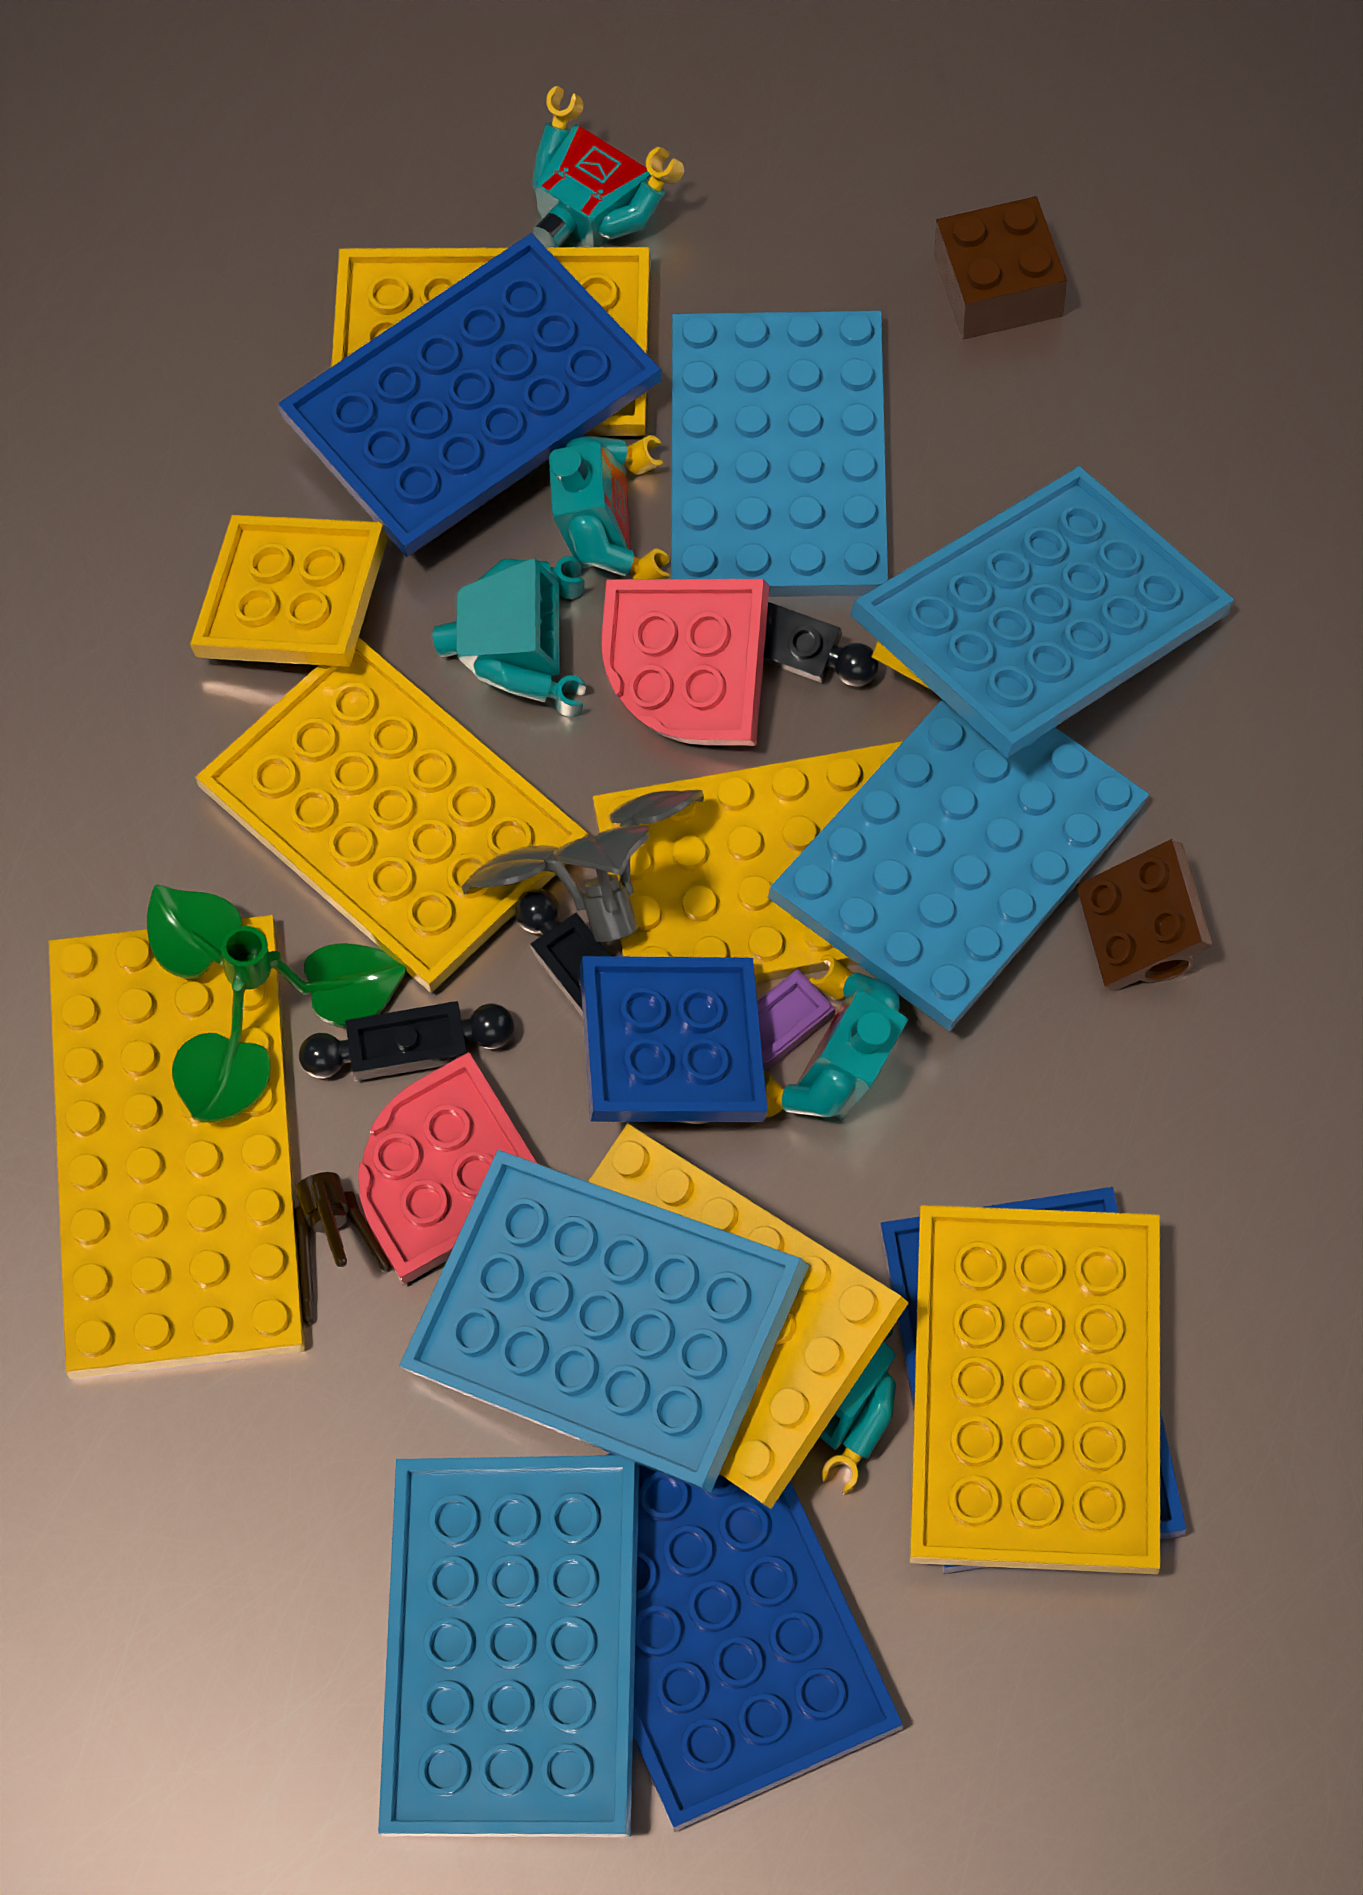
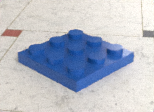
(672, 1039)

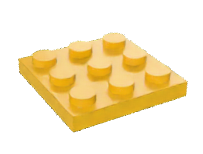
(289, 590)

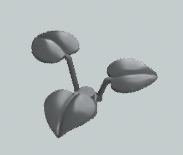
(610, 851)

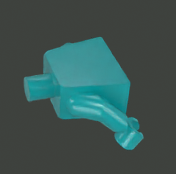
(511, 629)

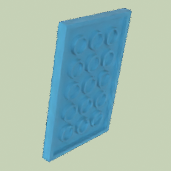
(779, 450)
(1041, 610)
(956, 857)
(605, 1318)
(511, 1648)

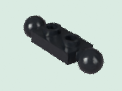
(811, 646)
(561, 943)
(405, 1040)

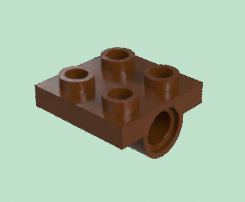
(1145, 917)

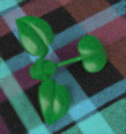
(195, 928)

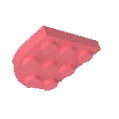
(688, 655)
(429, 1163)

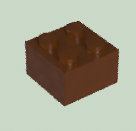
(1000, 267)

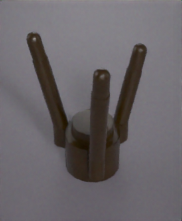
(325, 1209)

